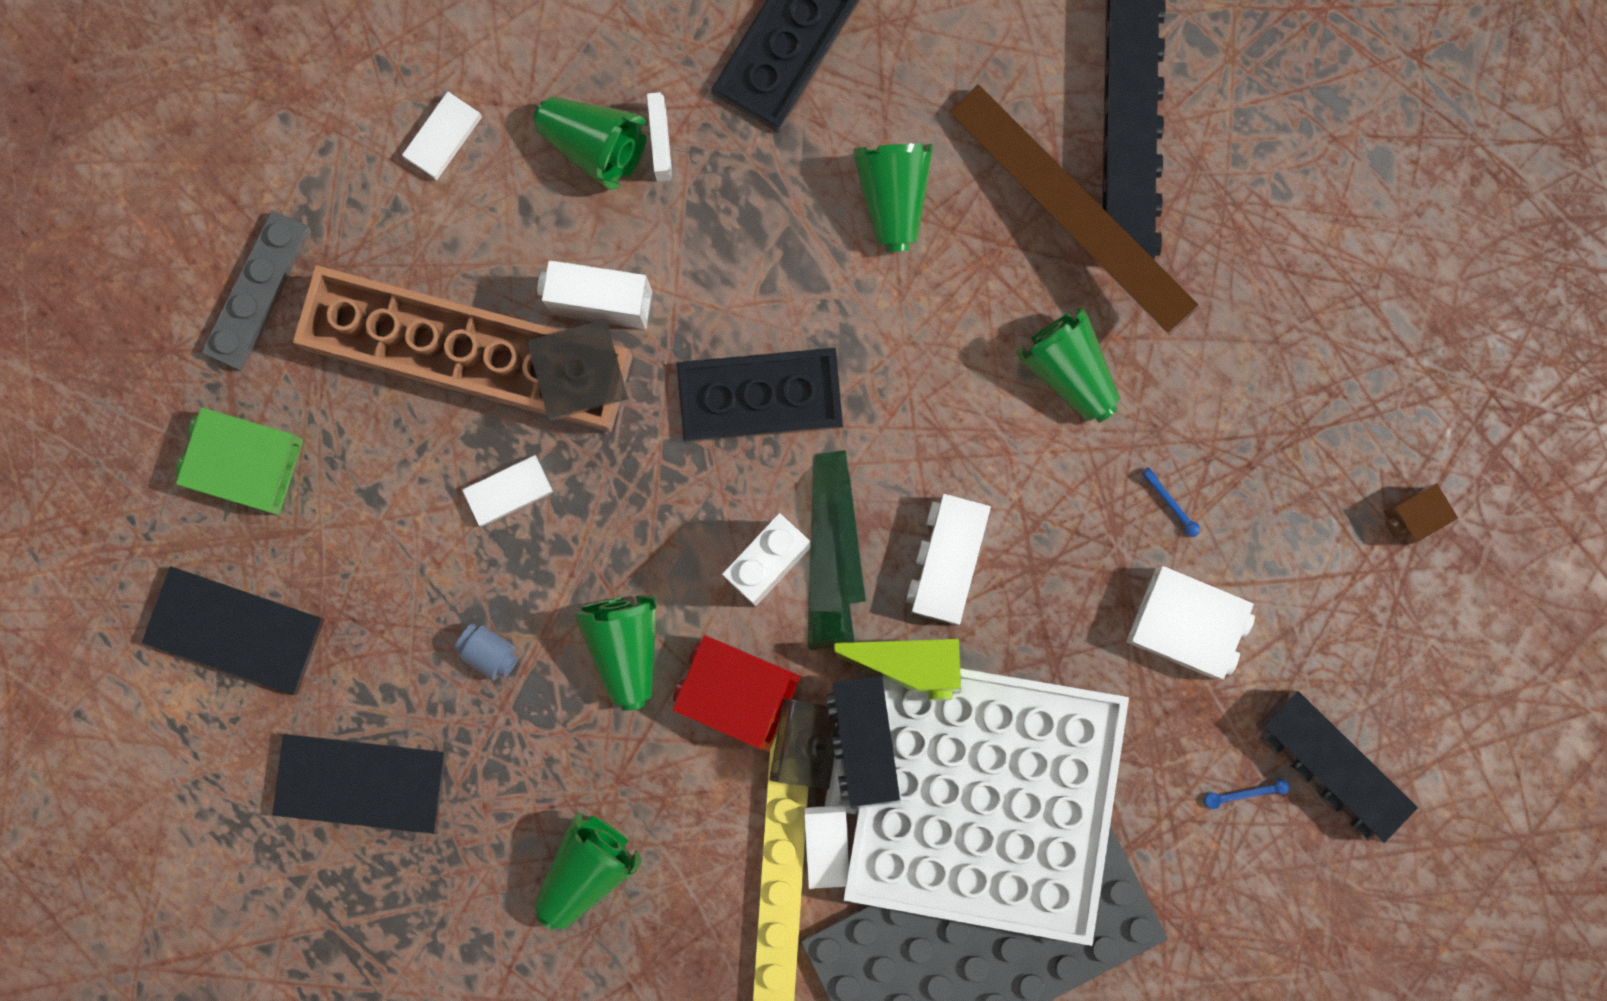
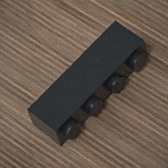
(1336, 767)

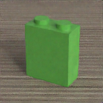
(238, 460)

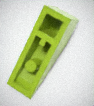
(917, 665)

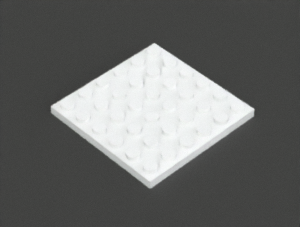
(996, 807)

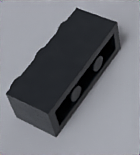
(864, 743)

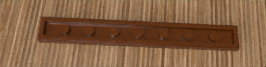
(1075, 210)

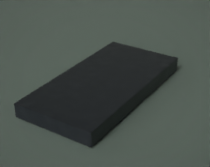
(781, 56)
(759, 395)
(233, 630)
(359, 783)

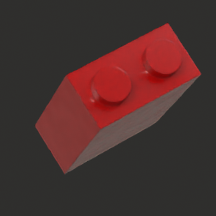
(734, 692)

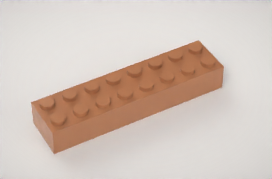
(431, 341)

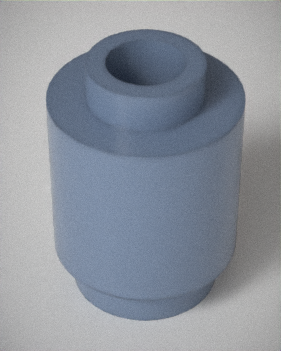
(486, 651)

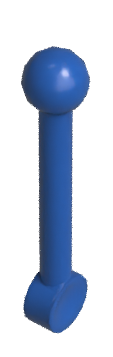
(1191, 528)
(1214, 800)

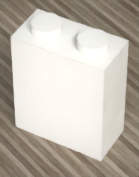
(595, 294)
(767, 559)
(1191, 623)

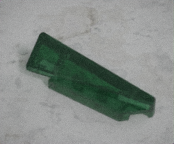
(834, 554)

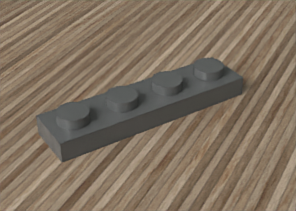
(256, 290)

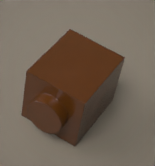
(1419, 515)

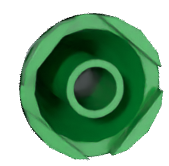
(593, 137)
(895, 190)
(1073, 366)
(622, 646)
(583, 871)

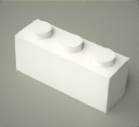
(948, 559)

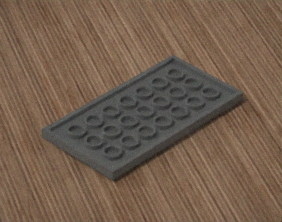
(929, 958)

